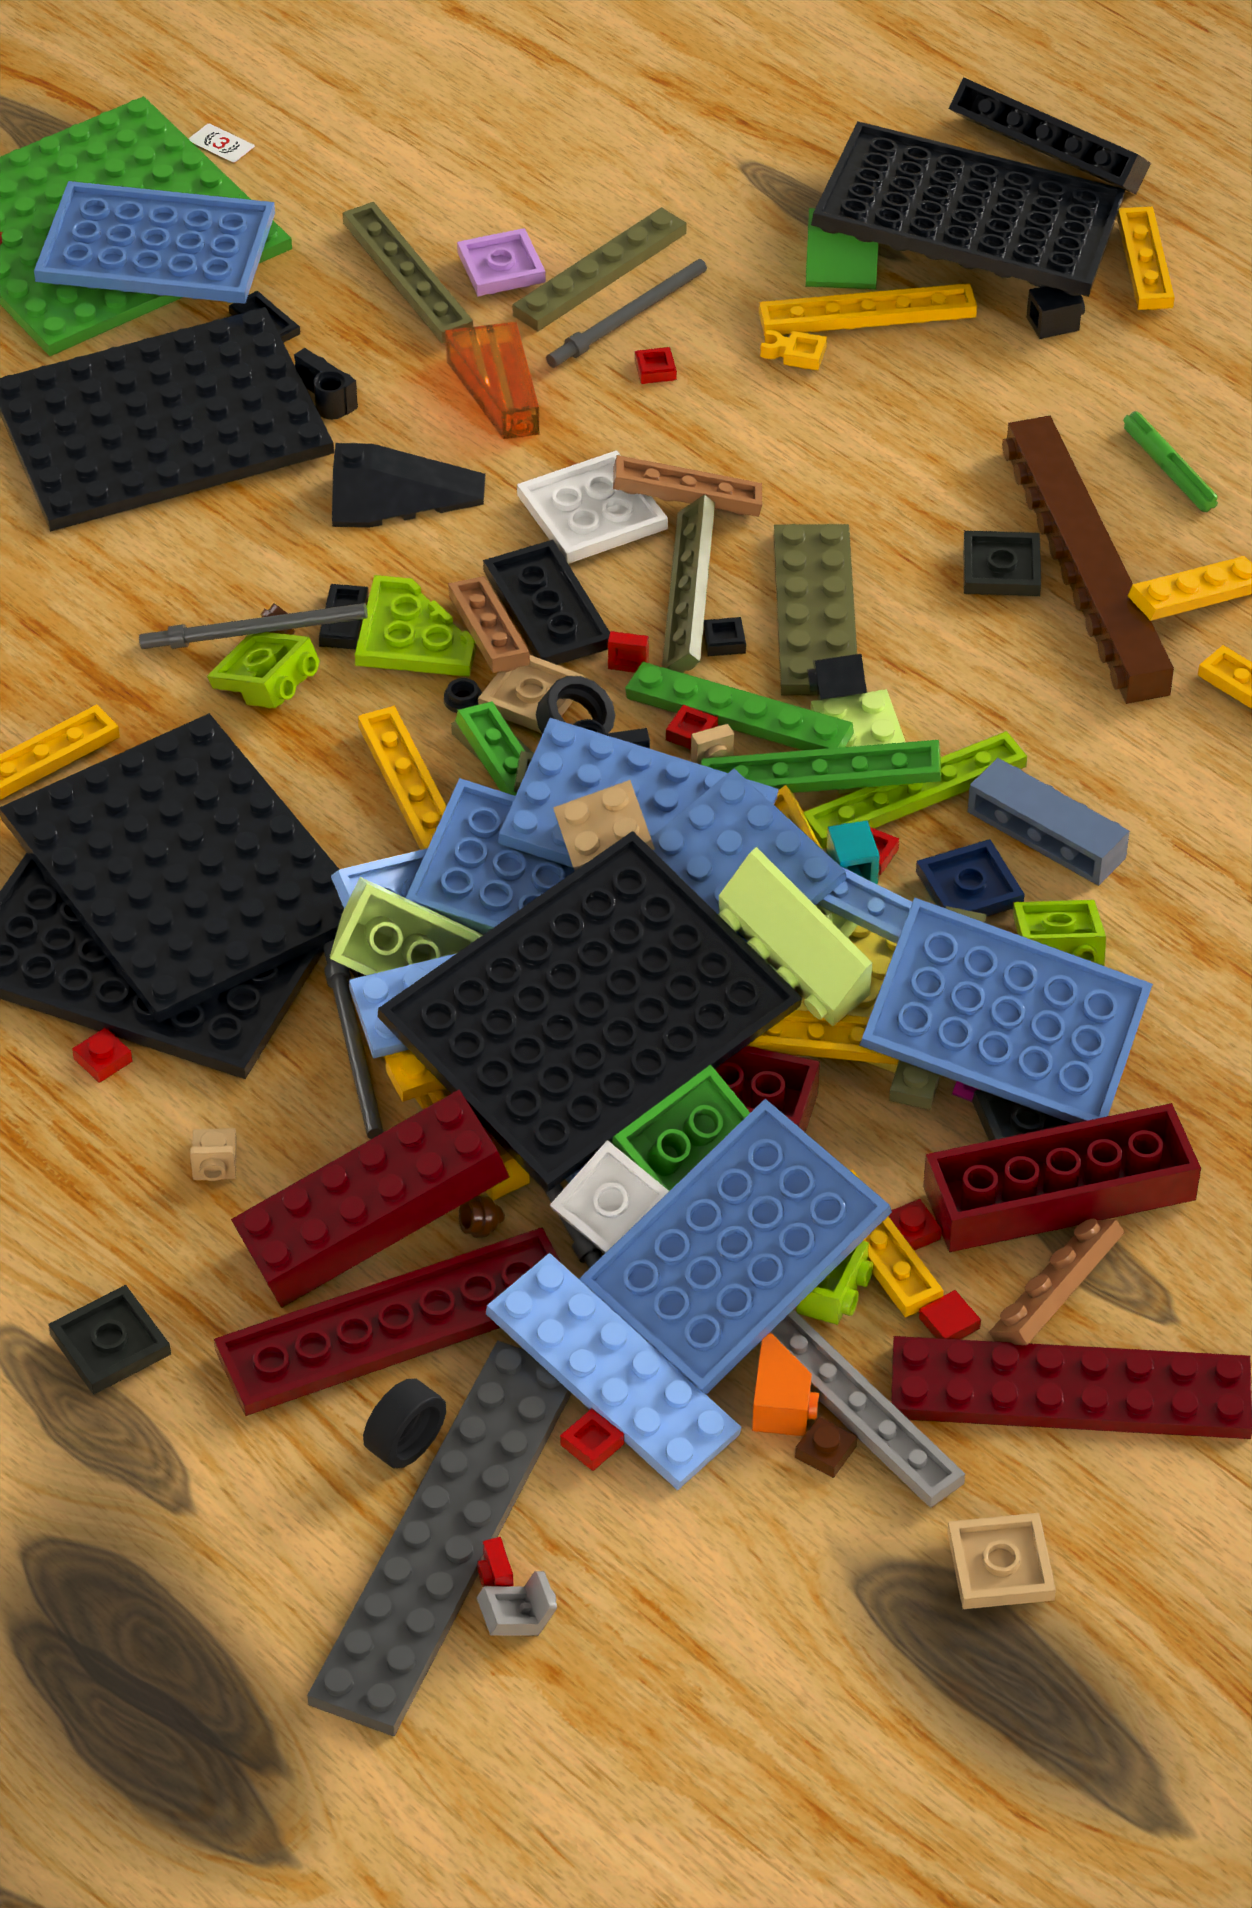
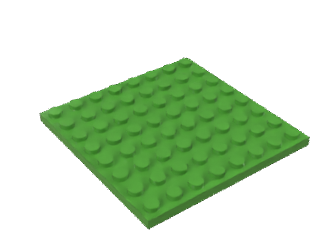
(117, 148)

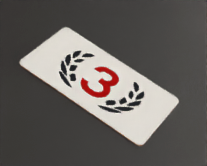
(221, 143)

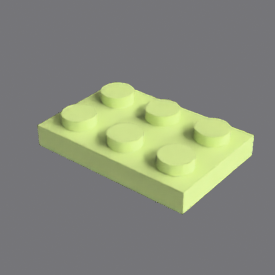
(871, 717)

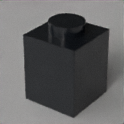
(1054, 311)
(837, 676)

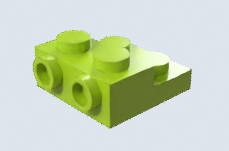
(266, 668)
(1064, 925)
(838, 1291)

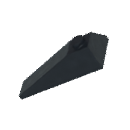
(390, 483)

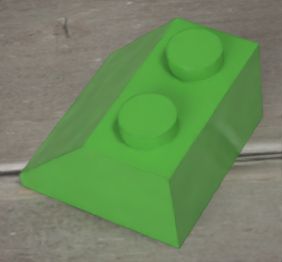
(839, 260)

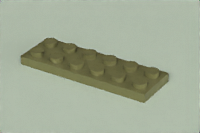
(812, 599)

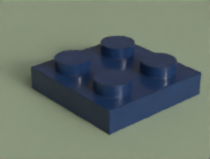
(970, 879)

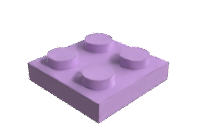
(501, 262)

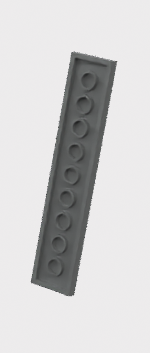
(438, 1542)

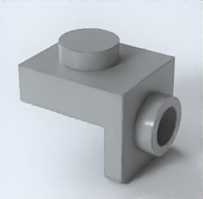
(517, 1608)

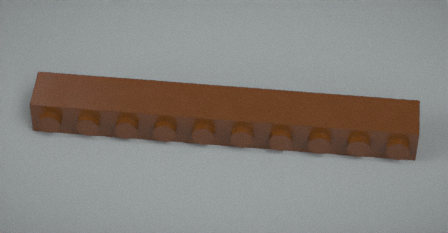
(1088, 560)

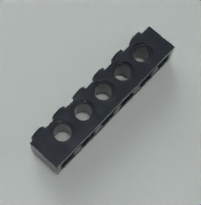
(1050, 135)

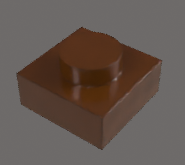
(826, 1447)

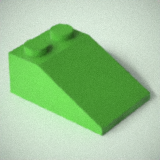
(682, 1128)

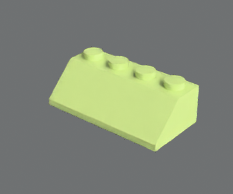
(391, 932)
(795, 938)

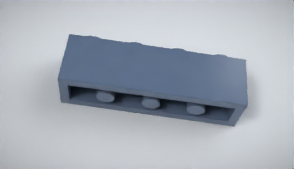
(1048, 821)

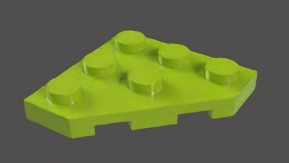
(411, 632)

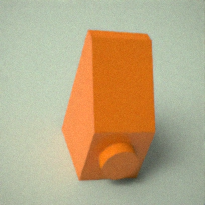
(782, 1392)

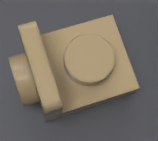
(213, 1154)

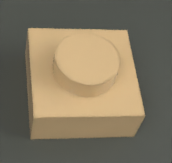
(712, 743)

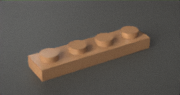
(686, 485)
(489, 624)
(1057, 1281)

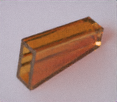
(496, 375)

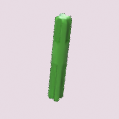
(1170, 461)

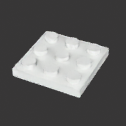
(585, 511)

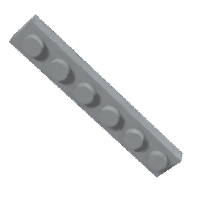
(870, 1414)

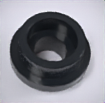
(461, 694)

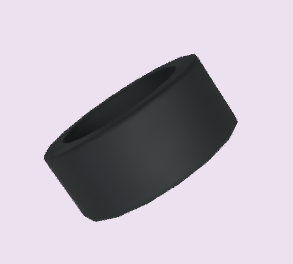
(581, 690)
(404, 1423)

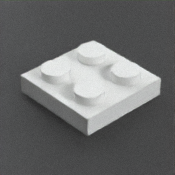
(608, 1197)

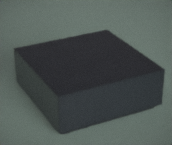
(724, 636)

